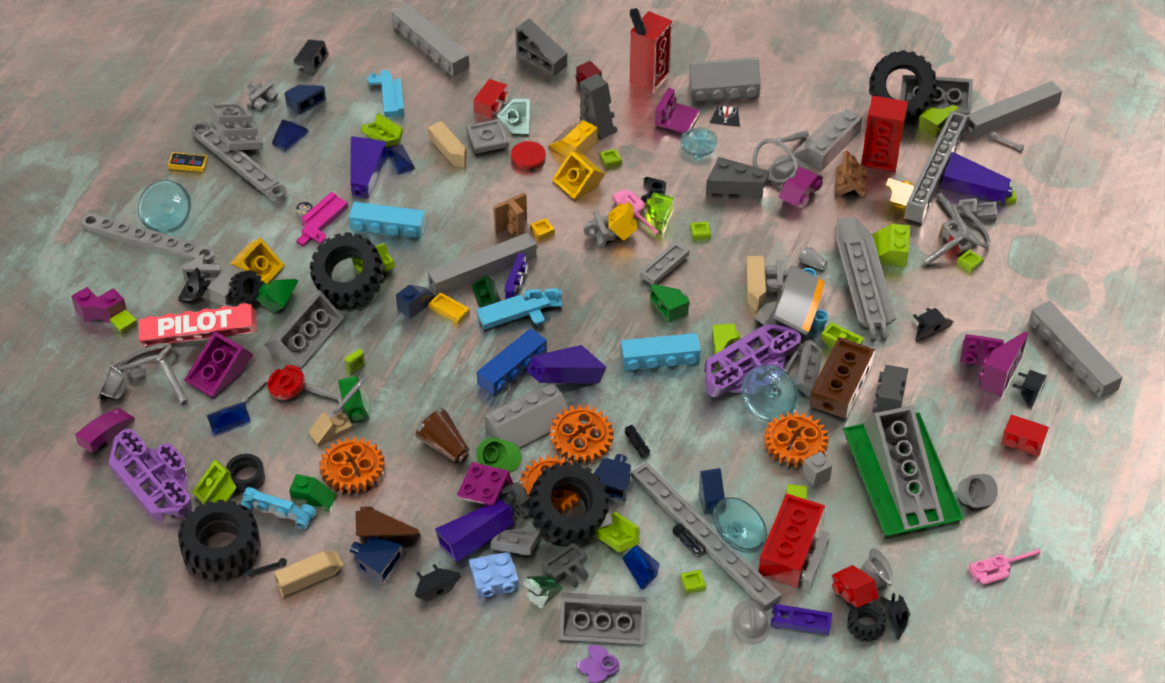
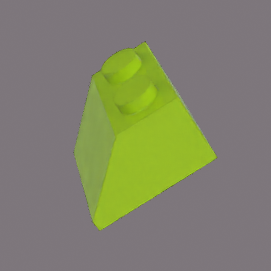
(893, 244)

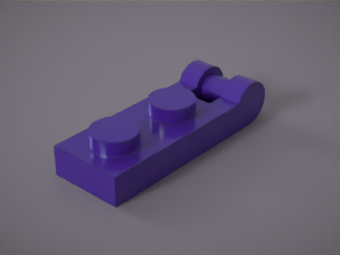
(515, 277)
(801, 619)

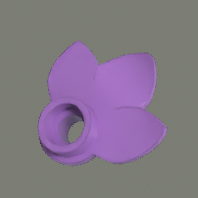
(596, 664)

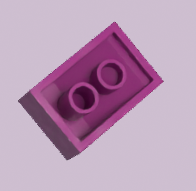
(218, 365)
(1002, 365)

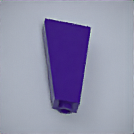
(365, 164)
(975, 180)
(567, 366)
(474, 529)

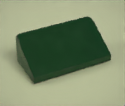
(486, 291)

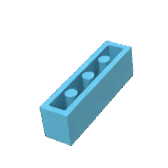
(387, 220)
(660, 351)

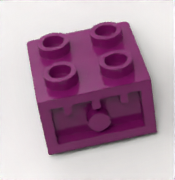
(674, 115)
(976, 348)
(484, 484)

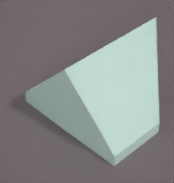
(516, 116)

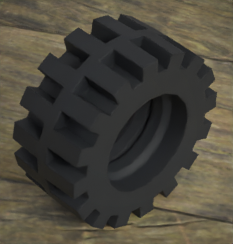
(237, 287)
(863, 631)

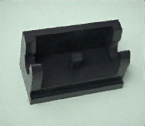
(311, 56)

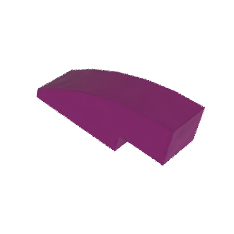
(103, 429)

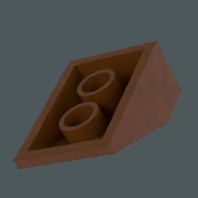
(376, 524)

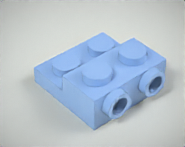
(494, 574)

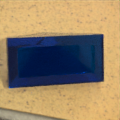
(288, 134)
(400, 159)
(228, 417)
(641, 565)

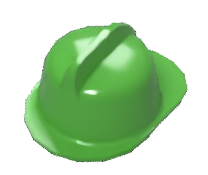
(499, 454)

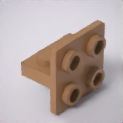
(850, 176)
(511, 215)

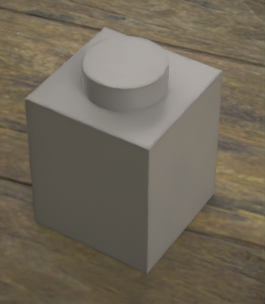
(817, 469)

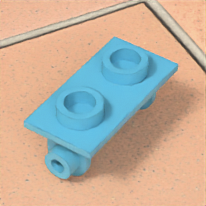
(553, 295)

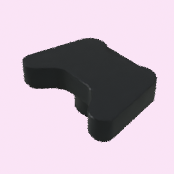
(654, 185)

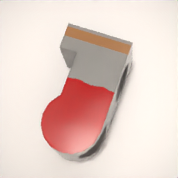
(953, 233)

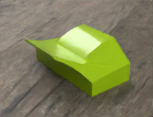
(833, 331)
(215, 484)

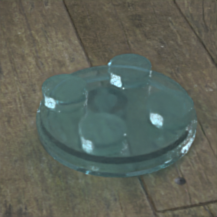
(699, 142)

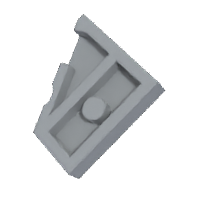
(516, 541)

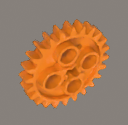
(782, 432)
(581, 434)
(341, 473)
(530, 475)

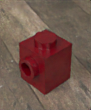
(585, 71)

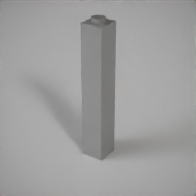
(1013, 109)
(481, 263)

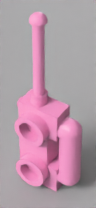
(638, 205)
(986, 570)

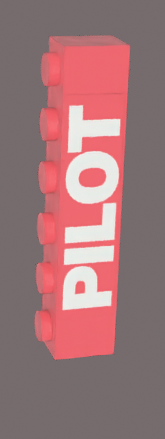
(197, 325)

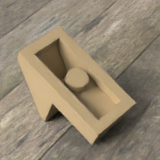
(328, 428)

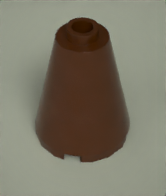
(443, 436)

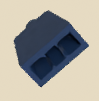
(616, 476)
(377, 558)

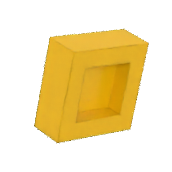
(542, 229)

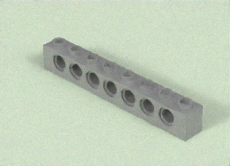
(935, 167)

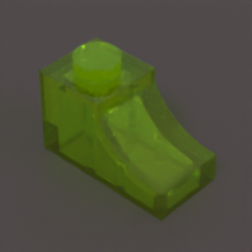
(659, 209)

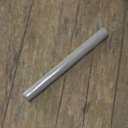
(948, 207)

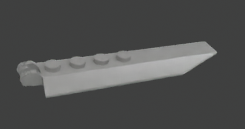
(864, 276)

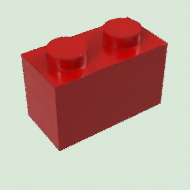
(490, 98)
(1025, 435)
(854, 586)

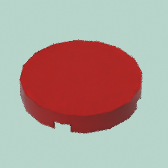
(528, 155)
(286, 382)

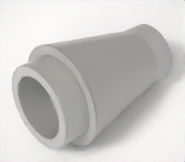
(812, 258)

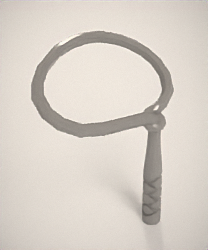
(779, 142)
(945, 248)
(158, 358)
(323, 392)

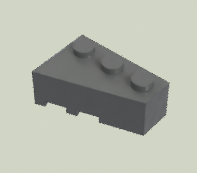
(539, 48)
(595, 105)
(737, 178)
(892, 388)

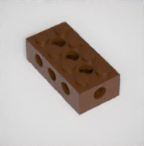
(847, 357)

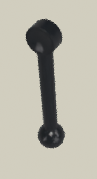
(282, 562)

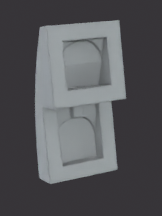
(981, 211)

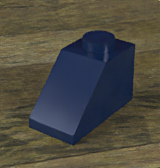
(304, 97)
(413, 300)
(710, 489)

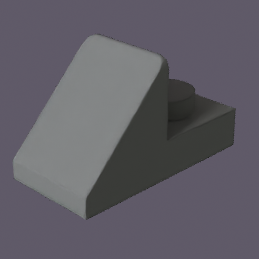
(200, 263)

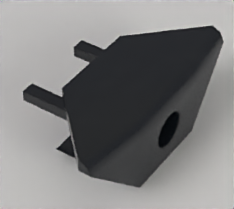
(195, 286)
(931, 322)
(1032, 386)
(436, 583)
(897, 614)

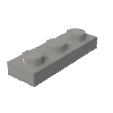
(664, 263)
(808, 367)
(814, 561)

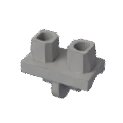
(258, 93)
(597, 229)
(776, 272)

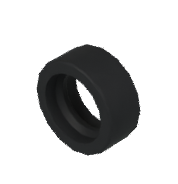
(246, 460)

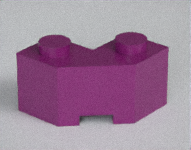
(797, 189)
(98, 308)

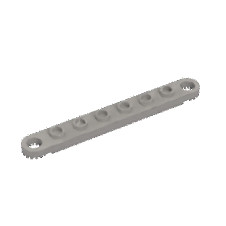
(240, 162)
(146, 238)

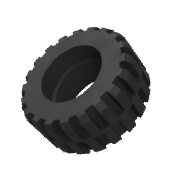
(913, 63)
(343, 248)
(582, 483)
(215, 519)

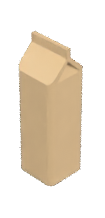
(448, 144)
(756, 281)
(307, 572)

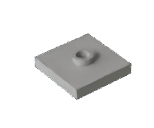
(487, 136)

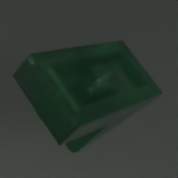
(541, 589)

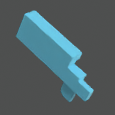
(391, 93)
(512, 309)

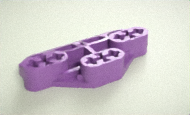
(764, 355)
(161, 468)

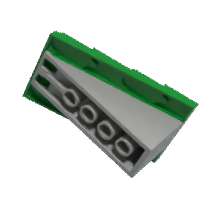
(902, 472)

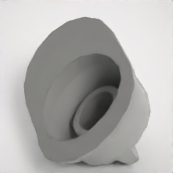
(783, 167)
(114, 383)
(977, 490)
(878, 568)
(750, 622)

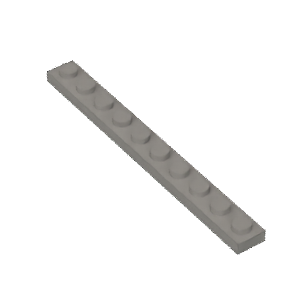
(714, 545)

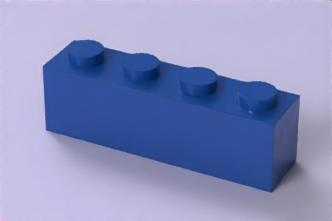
(511, 362)

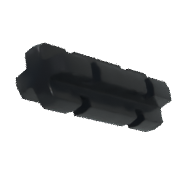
(637, 21)
(637, 441)
(688, 540)

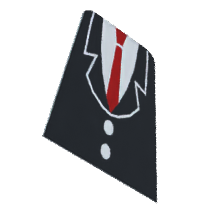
(726, 115)

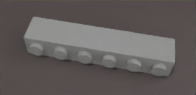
(430, 39)
(1075, 349)

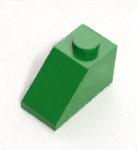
(276, 293)
(669, 301)
(358, 406)
(311, 492)

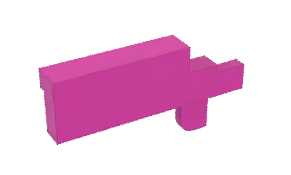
(320, 217)

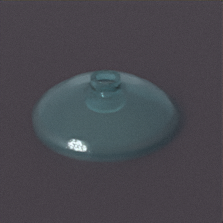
(156, 201)
(759, 393)
(739, 525)

